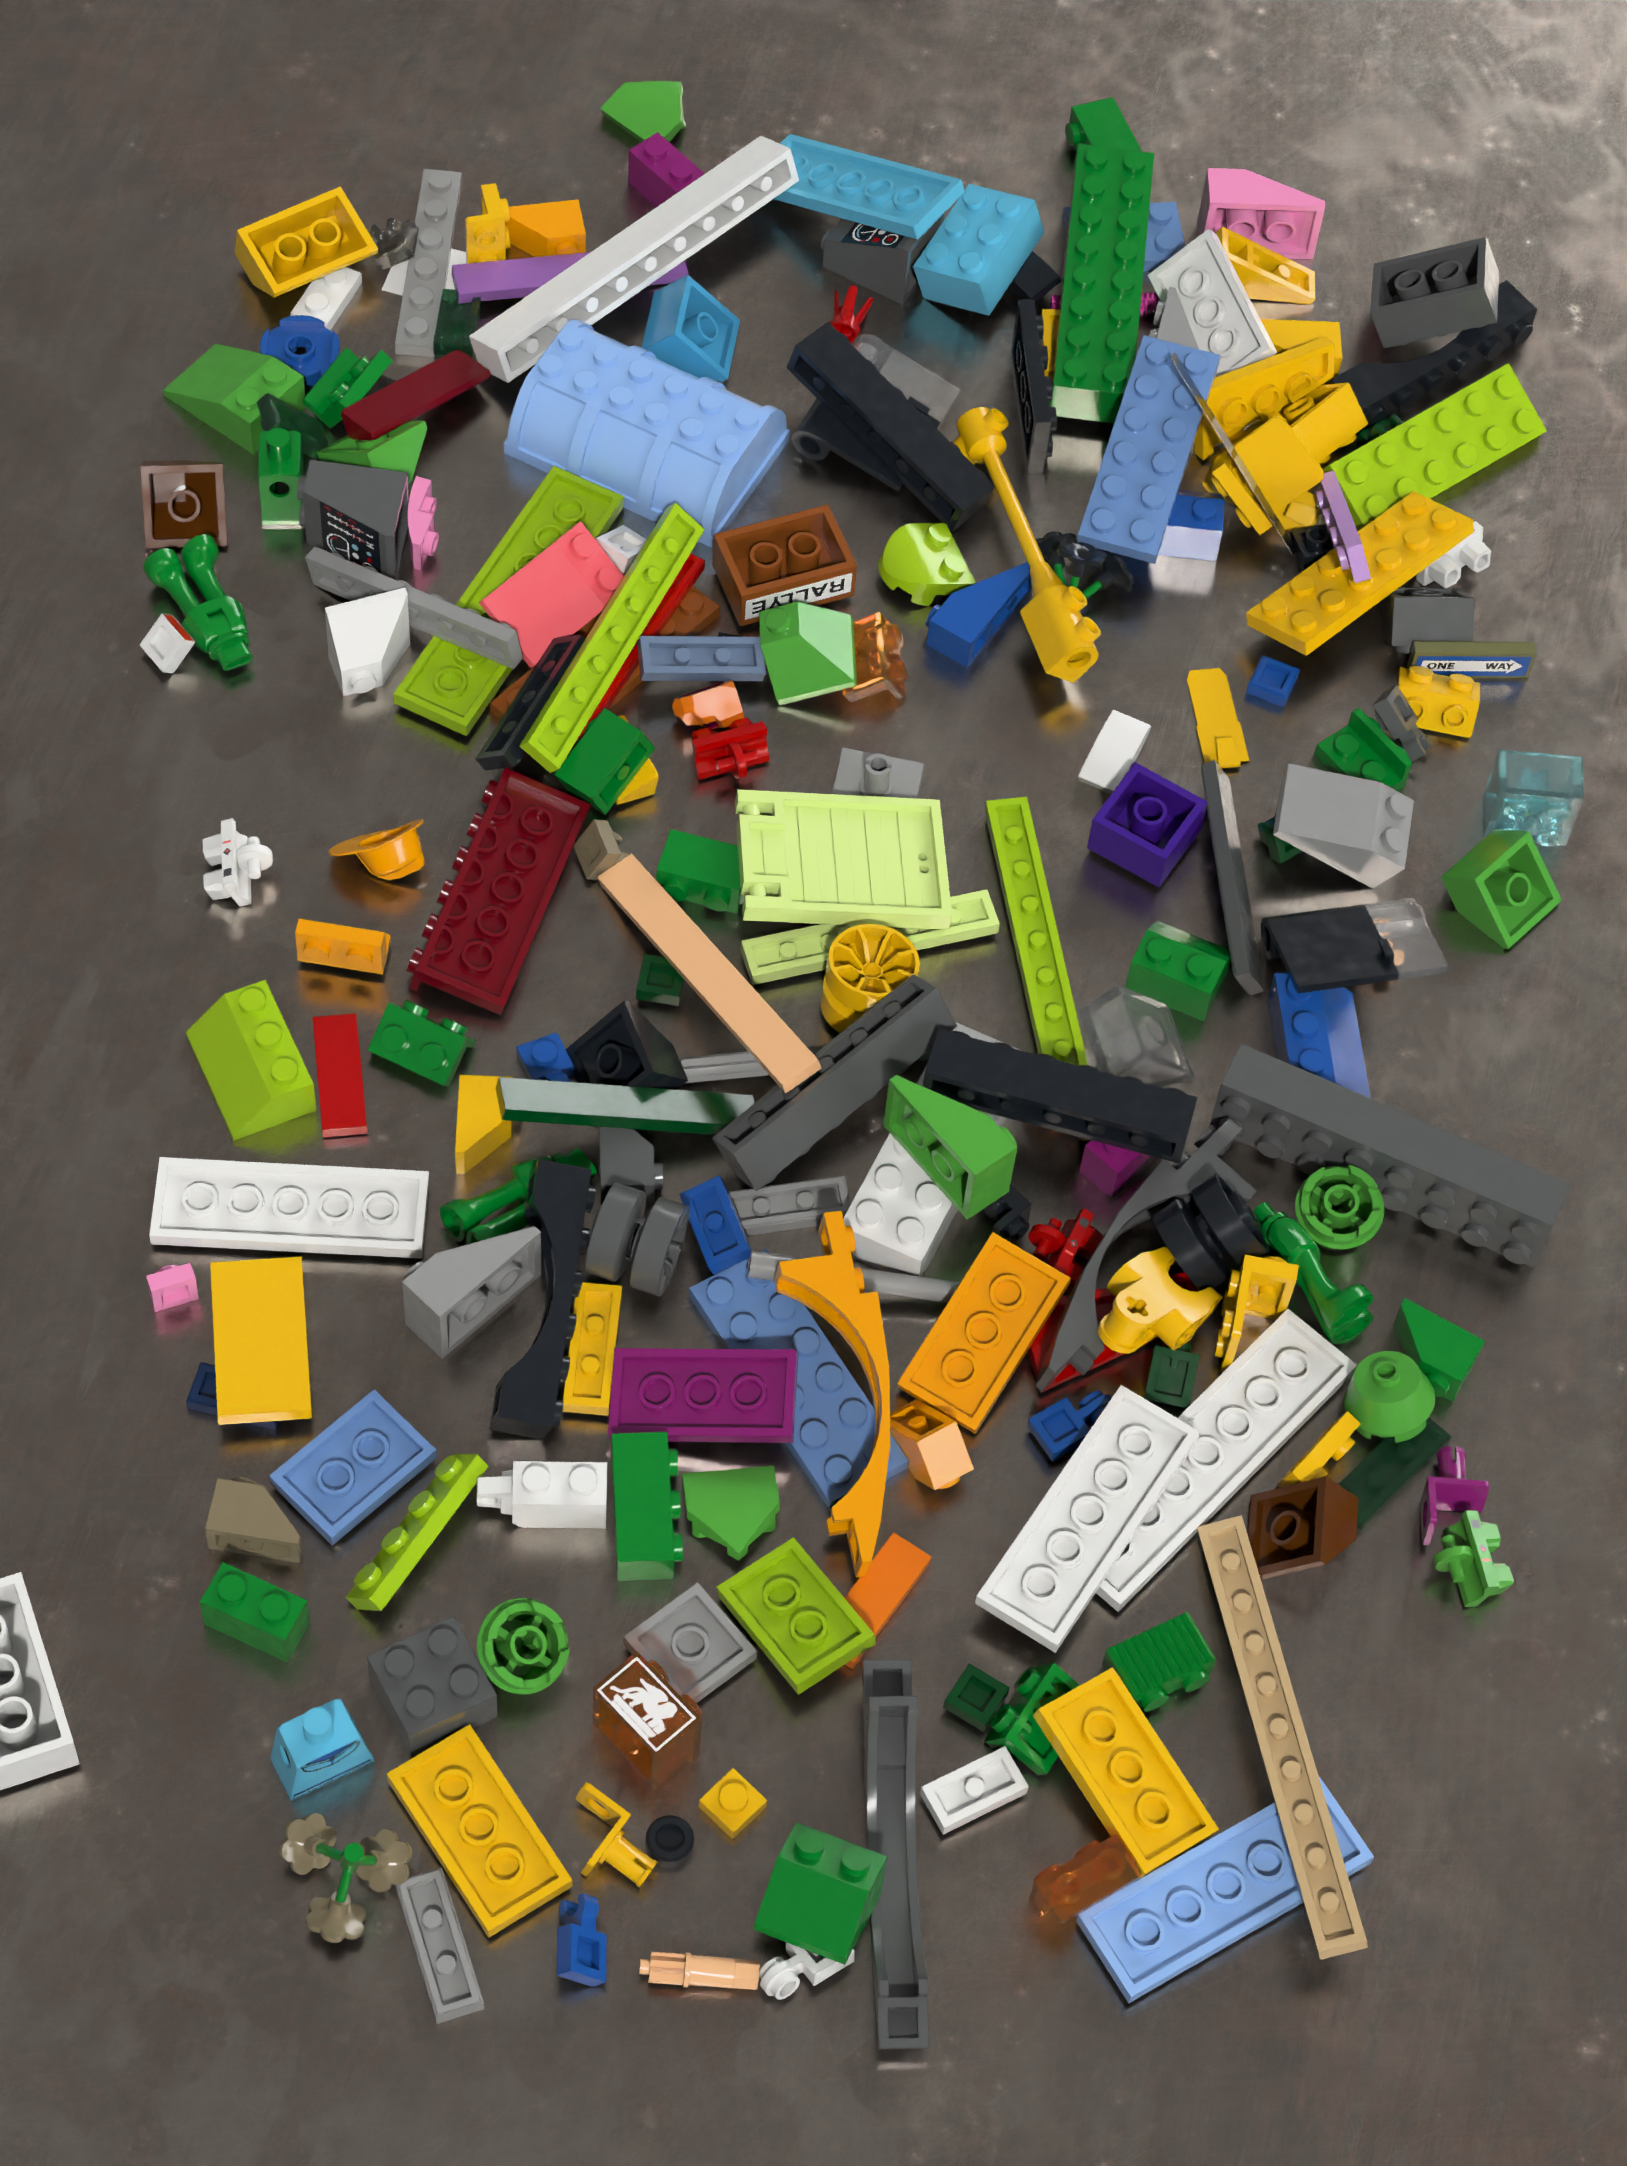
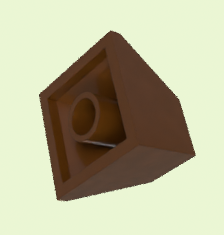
(182, 502)
(1301, 1526)

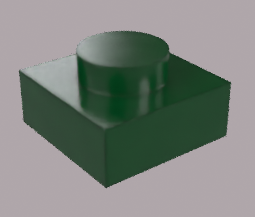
(659, 981)
(976, 1697)

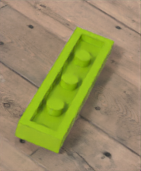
(410, 1540)

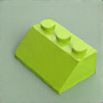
(251, 1061)

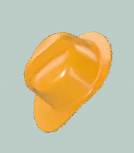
(388, 852)

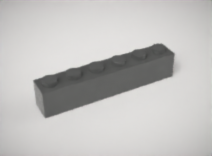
(852, 1072)

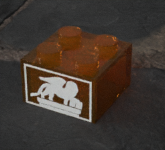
(647, 1719)

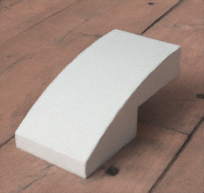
(1114, 751)

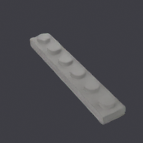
(429, 268)
(426, 611)

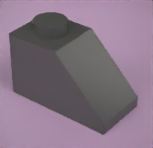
(628, 1160)

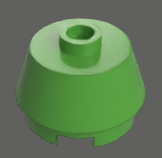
(1339, 1207)
(1389, 1396)
(522, 1646)

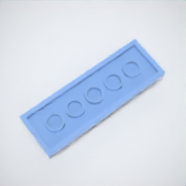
(1205, 1900)

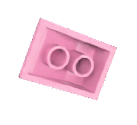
(1261, 211)

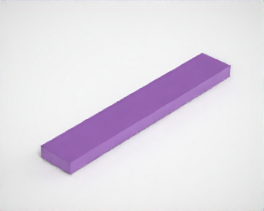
(522, 276)

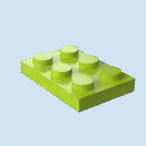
(796, 1615)

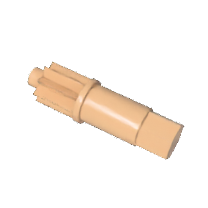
(700, 1970)

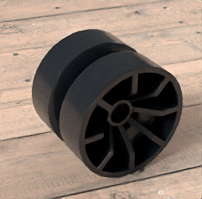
(1222, 1225)

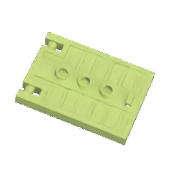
(842, 859)

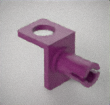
(1450, 1491)

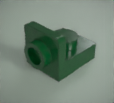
(1171, 1375)

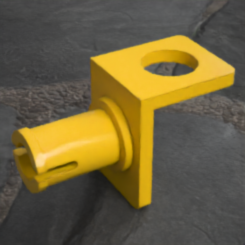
(614, 1848)

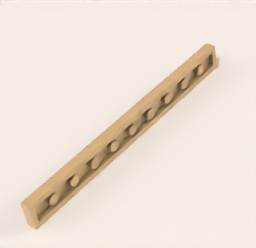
(1282, 1739)

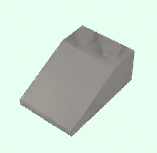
(1345, 822)
(467, 1286)

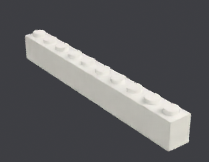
(636, 256)

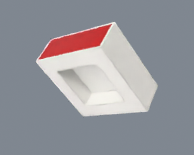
(167, 643)

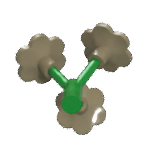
(377, 1859)

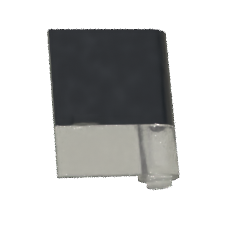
(922, 388)
(1353, 945)

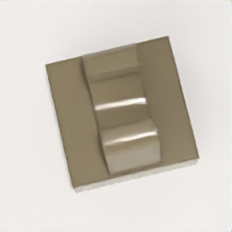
(598, 849)

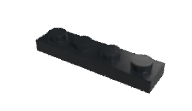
(503, 745)

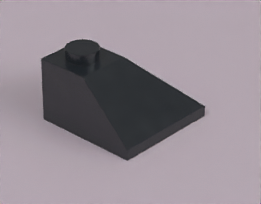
(626, 1052)

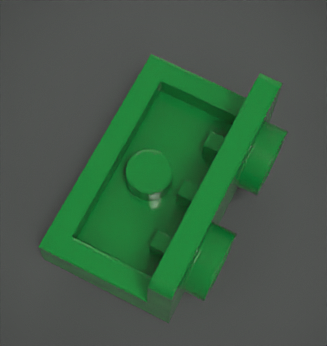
(419, 1042)

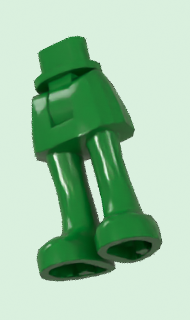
(215, 625)
(463, 1216)
(1339, 1312)

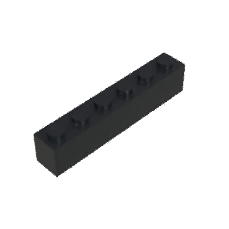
(890, 426)
(1060, 1095)

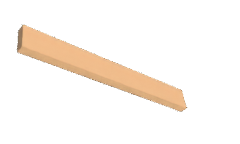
(709, 973)

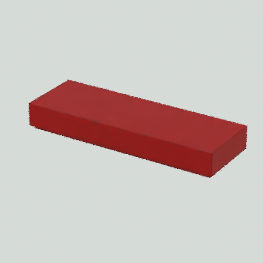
(339, 1075)

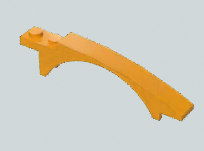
(837, 1294)

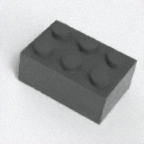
(1435, 293)

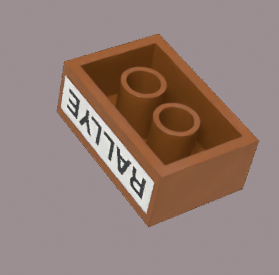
(784, 563)

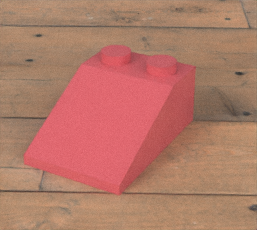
(555, 592)

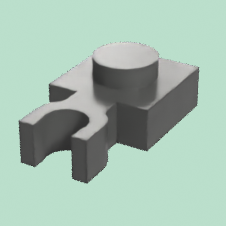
(1399, 718)

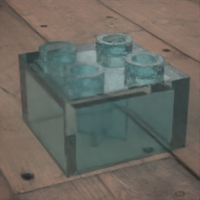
(1534, 795)

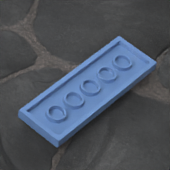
(1147, 451)
(831, 1413)

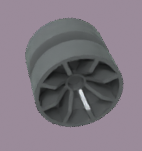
(624, 1235)

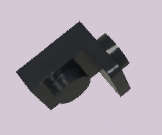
(1013, 1215)

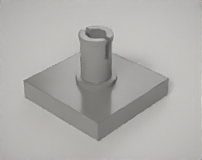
(877, 775)

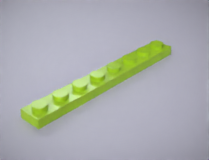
(612, 638)
(1034, 930)

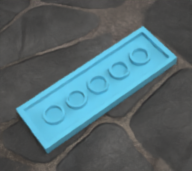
(868, 188)

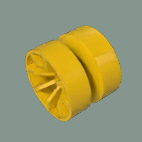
(862, 970)

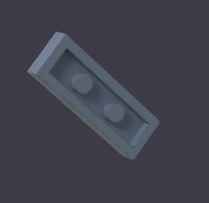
(700, 658)

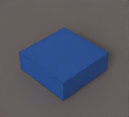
(1273, 681)

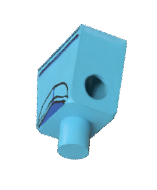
(320, 1748)

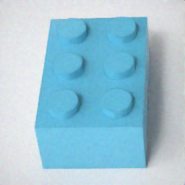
(978, 249)

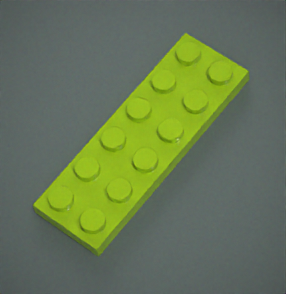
(1438, 446)

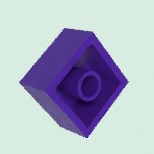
(1147, 824)

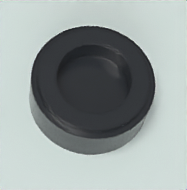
(669, 1841)

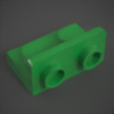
(344, 384)
(1365, 752)
(1014, 1723)

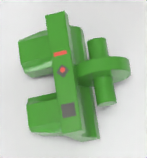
(1468, 1559)

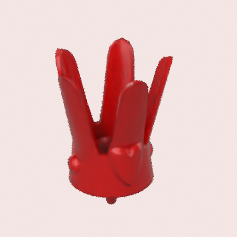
(843, 316)

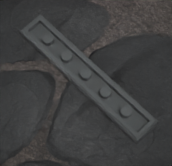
(1232, 878)

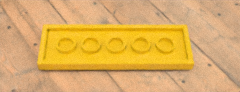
(1327, 599)

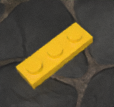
(592, 1349)

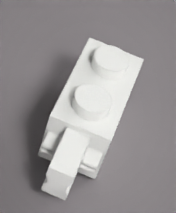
(549, 1494)

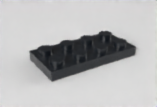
(1032, 386)

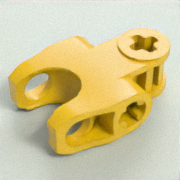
(1153, 1305)

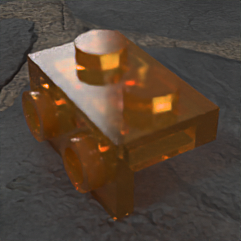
(877, 659)
(1084, 1880)

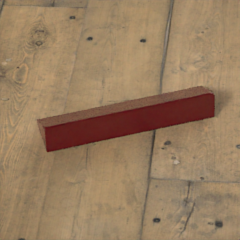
(412, 395)

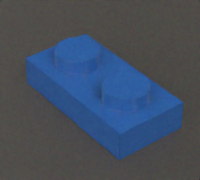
(716, 1224)

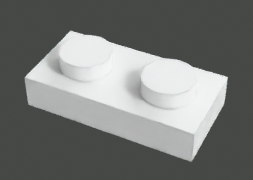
(329, 296)
(974, 1790)

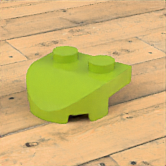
(924, 562)

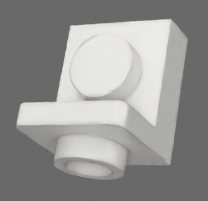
(621, 546)

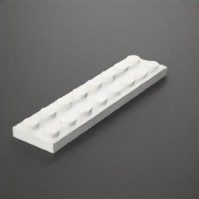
(1241, 1426)

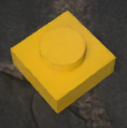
(732, 1803)

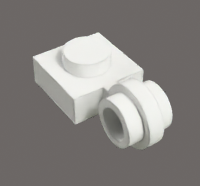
(780, 1975)

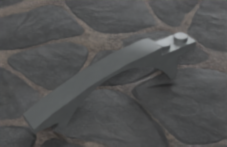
(1076, 1334)
(891, 1830)

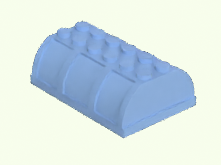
(643, 429)

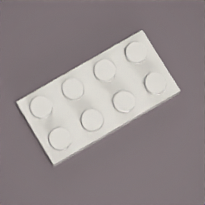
(1214, 303)

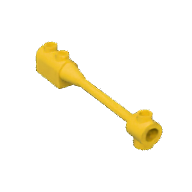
(1053, 616)

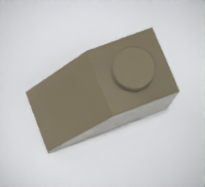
(250, 1522)

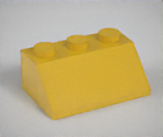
(303, 243)
(1321, 419)

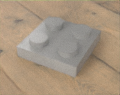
(692, 1643)

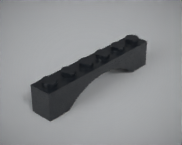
(1396, 386)
(528, 1391)

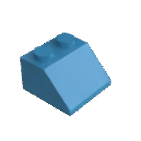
(691, 330)

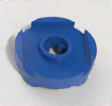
(306, 332)

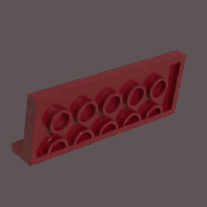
(498, 891)

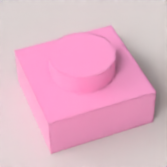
(172, 1286)

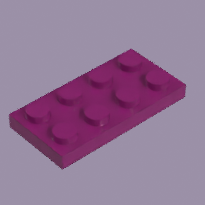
(705, 1394)

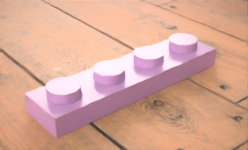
(1342, 528)

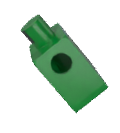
(280, 461)

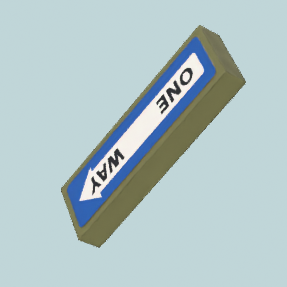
(1474, 658)

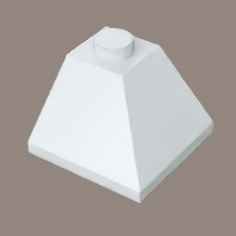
(367, 639)

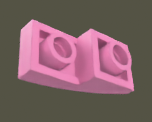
(421, 513)

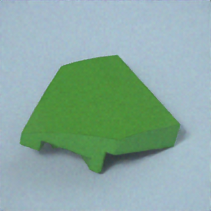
(647, 108)
(732, 1505)

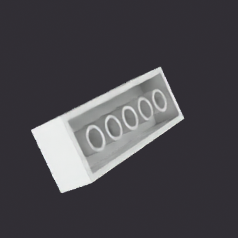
(899, 1209)

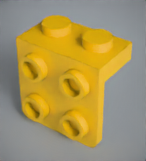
(1277, 464)
(1258, 1290)

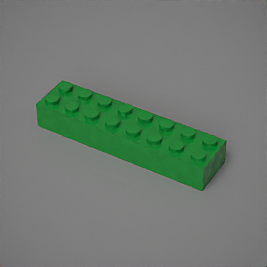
(1101, 281)

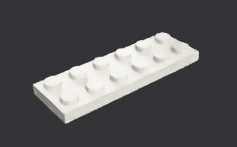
(289, 1207)
(1087, 1518)

